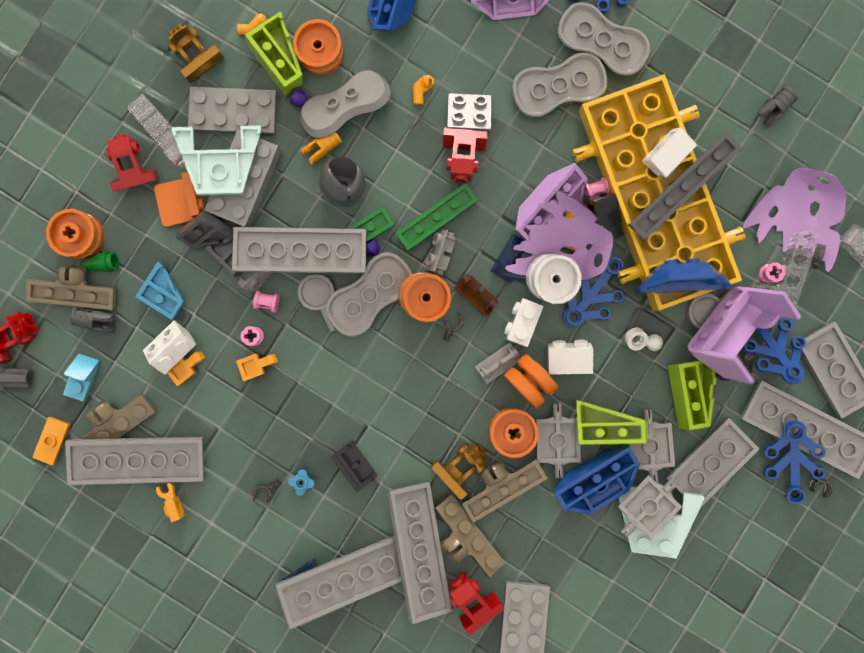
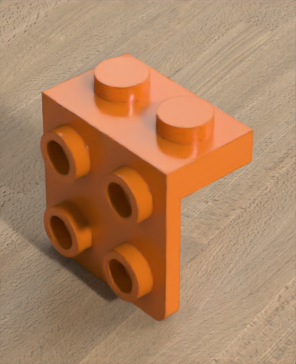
(178, 201)

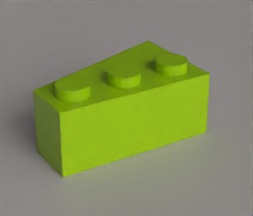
(275, 53)
(692, 393)
(608, 426)

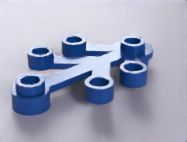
(591, 296)
(777, 351)
(794, 458)

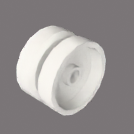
(565, 273)

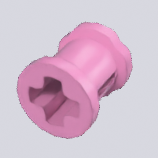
(597, 187)
(778, 276)
(266, 301)
(256, 341)

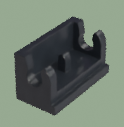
(606, 211)
(354, 466)

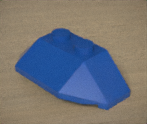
(389, 14)
(683, 277)
(598, 481)

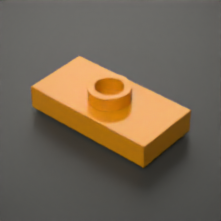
(51, 440)

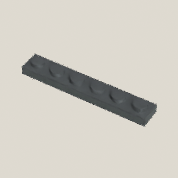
(684, 186)

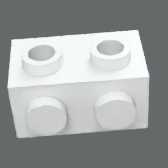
(523, 322)
(169, 347)
(570, 357)

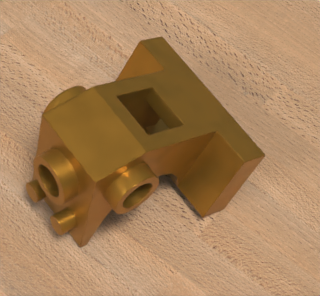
(183, 39)
(452, 476)

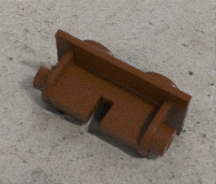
(482, 301)

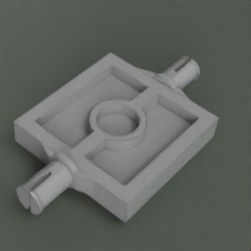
(558, 440)
(659, 450)
(650, 507)

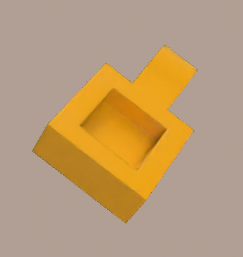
(253, 366)
(184, 368)
(173, 506)

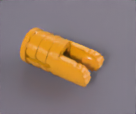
(324, 143)

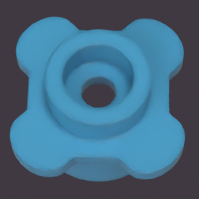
(301, 476)

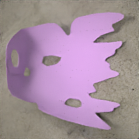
(794, 210)
(566, 232)

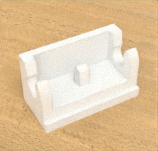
(669, 152)

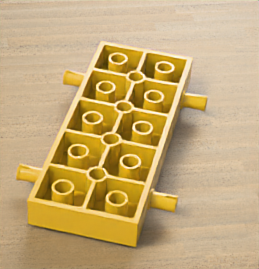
(621, 134)

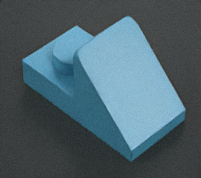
(81, 377)

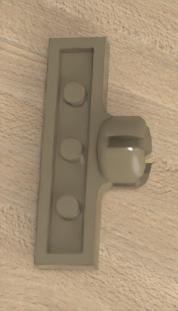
(71, 290)
(114, 423)
(503, 487)
(466, 538)

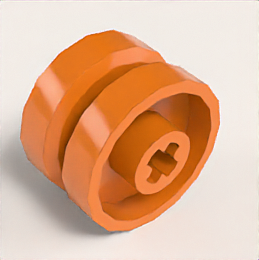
(319, 35)
(75, 234)
(436, 301)
(533, 378)
(525, 436)

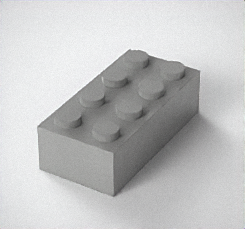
(242, 208)

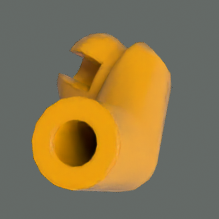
(243, 29)
(420, 87)

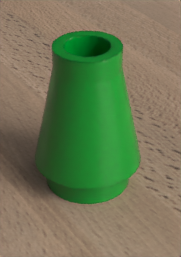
(102, 262)

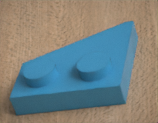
(161, 292)

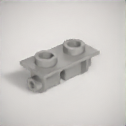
(436, 260)
(252, 280)
(498, 363)

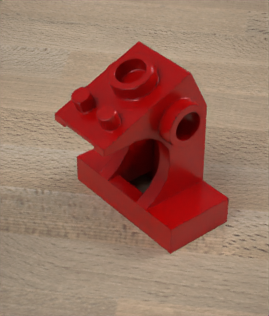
(123, 146)
(463, 166)
(23, 332)
(463, 592)

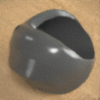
(342, 180)

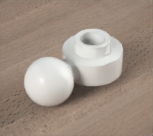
(652, 342)

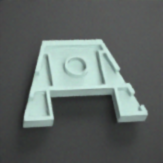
(218, 170)
(672, 536)

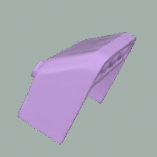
(733, 324)

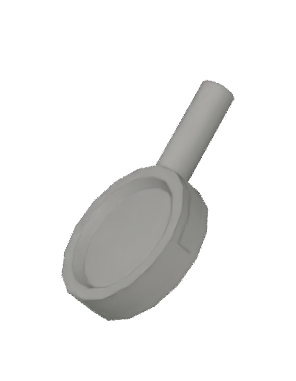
(314, 293)
(701, 308)

